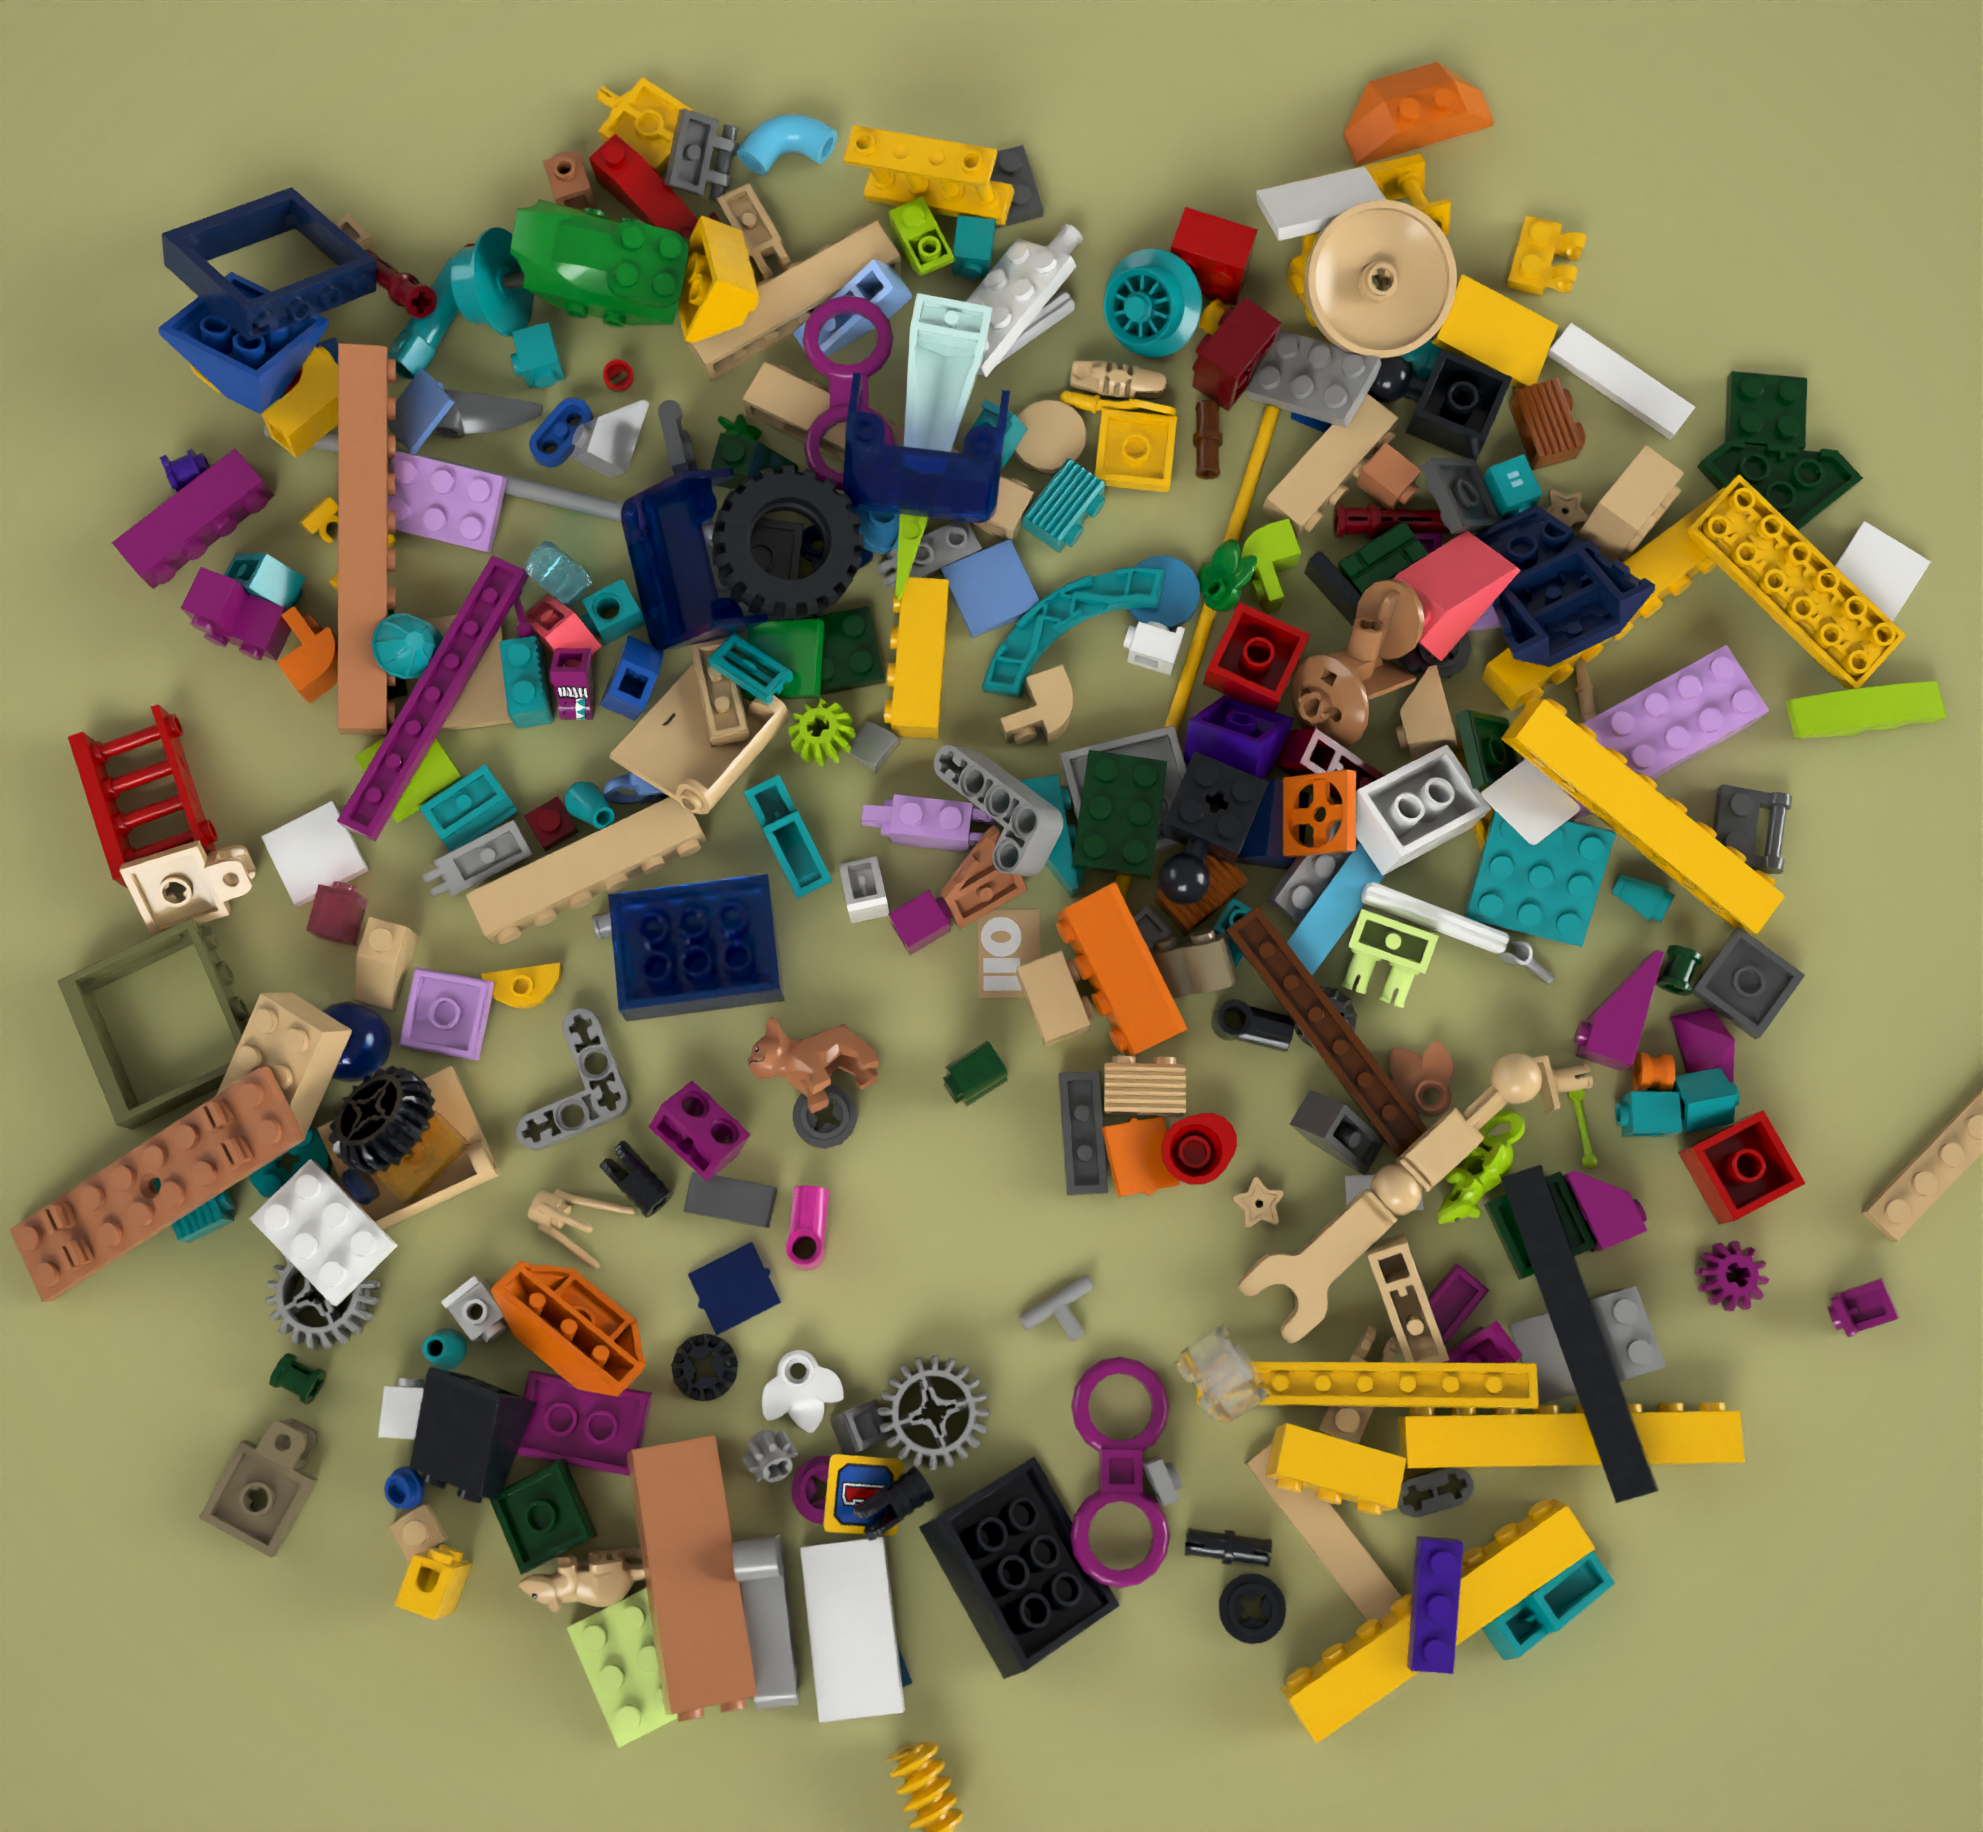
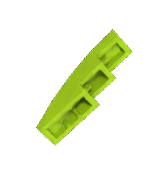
(1865, 709)

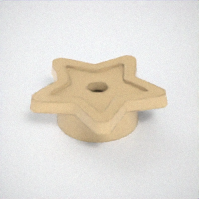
(1571, 503)
(1254, 1214)

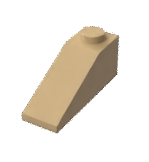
(1406, 1301)

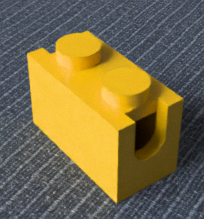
(434, 1582)

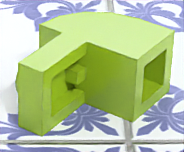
(1275, 552)

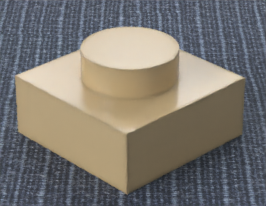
(418, 1531)

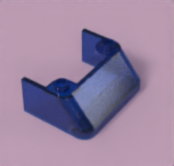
(919, 479)
(674, 564)

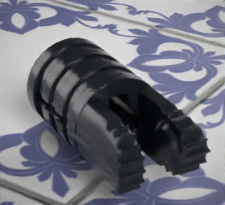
(640, 1184)
(900, 1499)

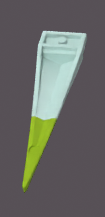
(943, 364)

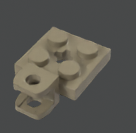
(269, 1466)

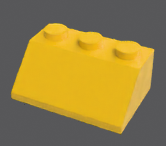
(717, 281)

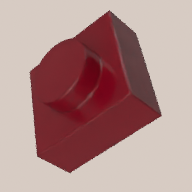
(551, 823)

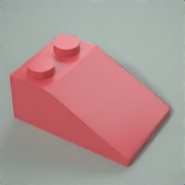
(1456, 588)

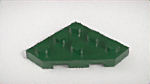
(1790, 479)

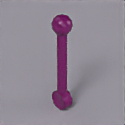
(523, 629)

